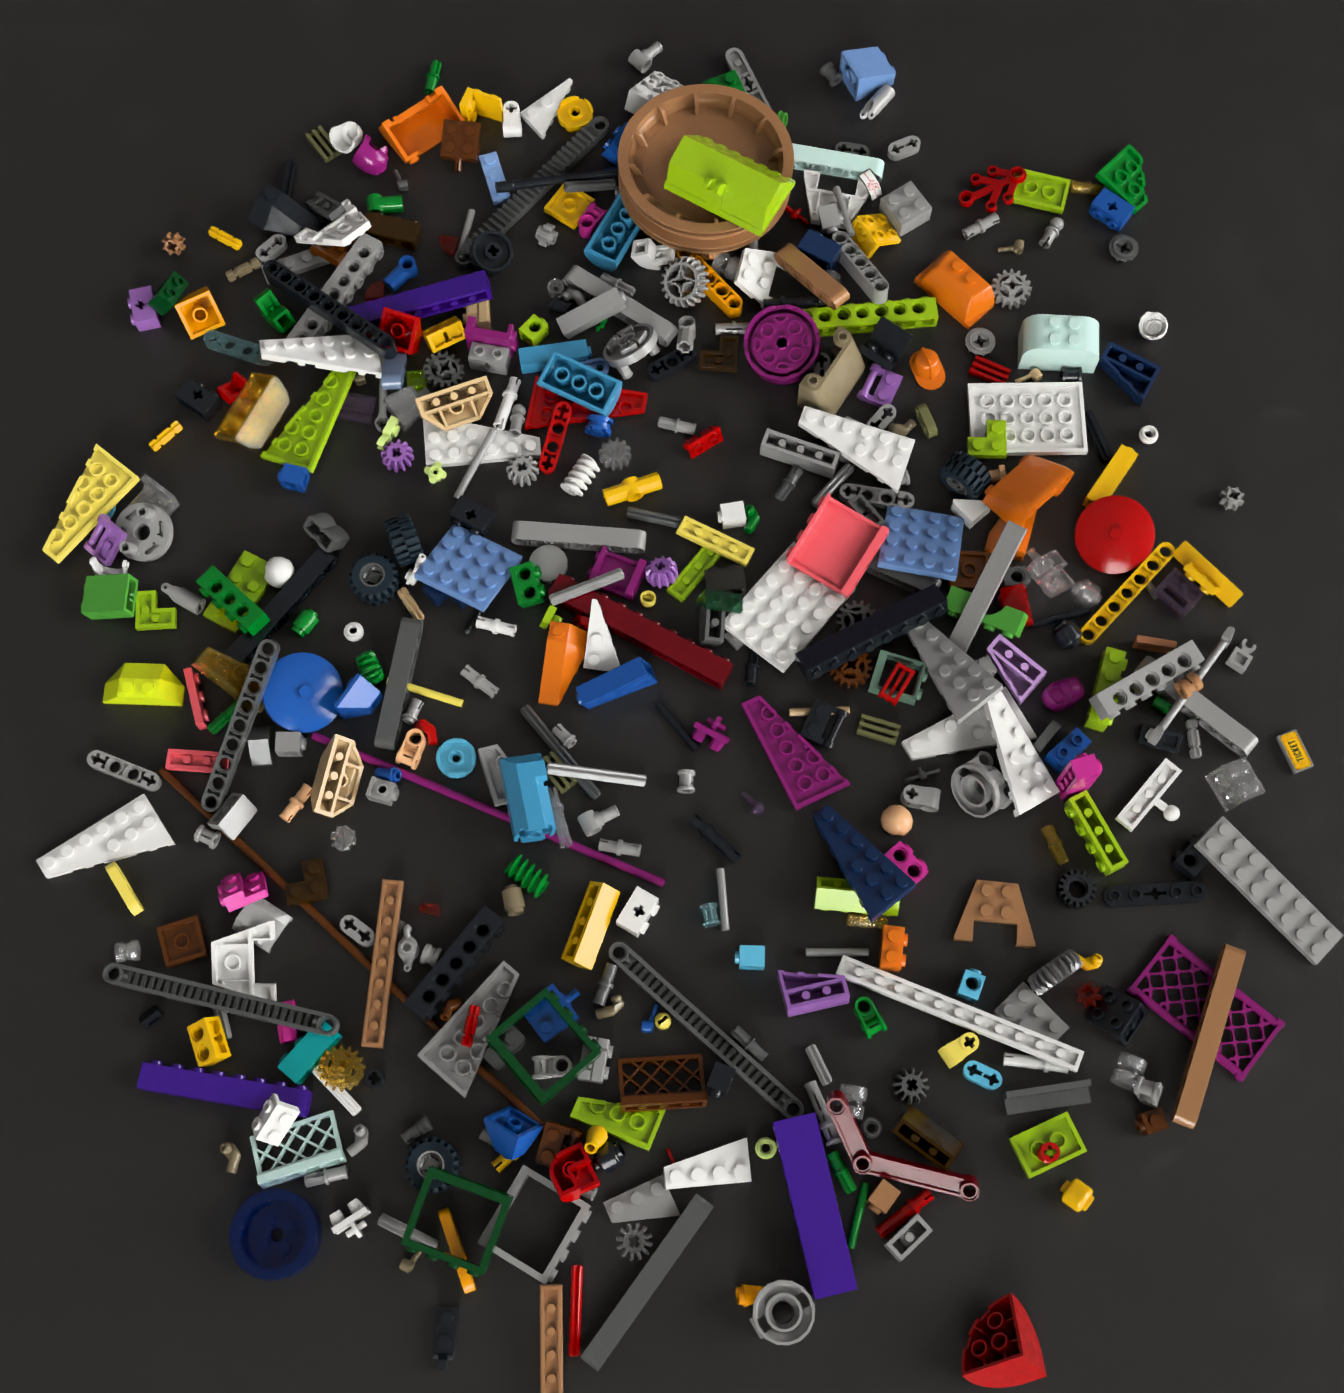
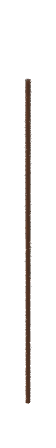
(491, 1079)

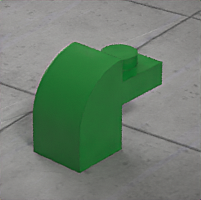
(273, 311)

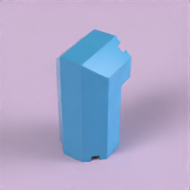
(527, 797)

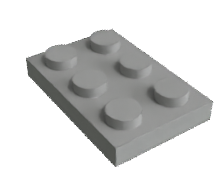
(1031, 1012)

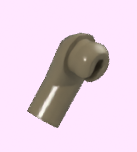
(901, 429)
(611, 1010)
(232, 1154)

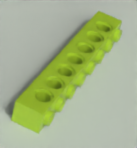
(855, 325)

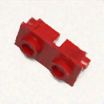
(708, 439)

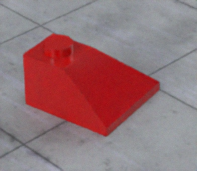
(403, 328)

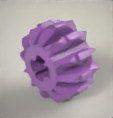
(397, 462)
(661, 572)

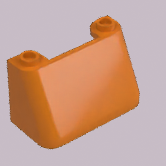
(420, 125)
(1026, 488)

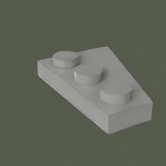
(489, 759)
(642, 1203)

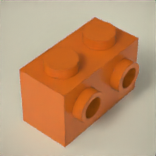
(891, 948)

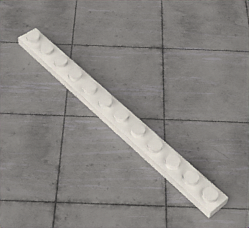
(960, 1014)

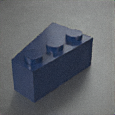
(1129, 371)

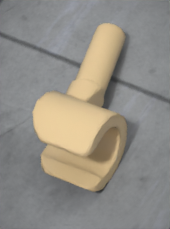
(1035, 374)

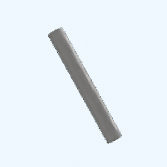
(842, 207)
(466, 230)
(722, 899)
(836, 952)

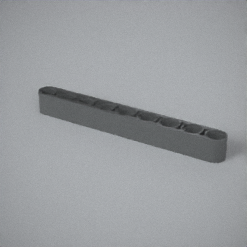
(233, 732)
(646, 1282)

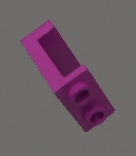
(490, 337)
(633, 573)

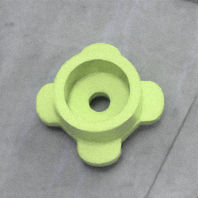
(433, 478)

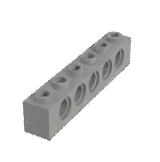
(1187, 654)

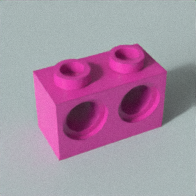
(909, 861)

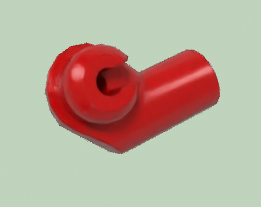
(429, 729)

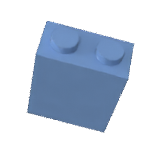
(865, 71)

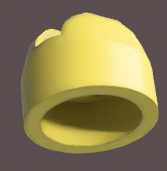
(647, 599)
(666, 1024)

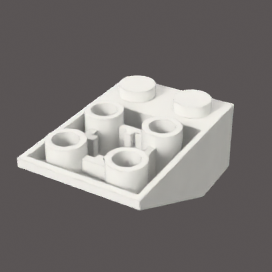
(647, 89)

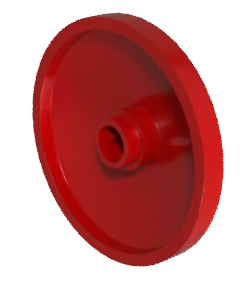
(1114, 534)

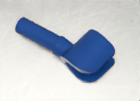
(647, 1026)

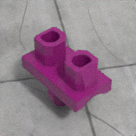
(702, 730)

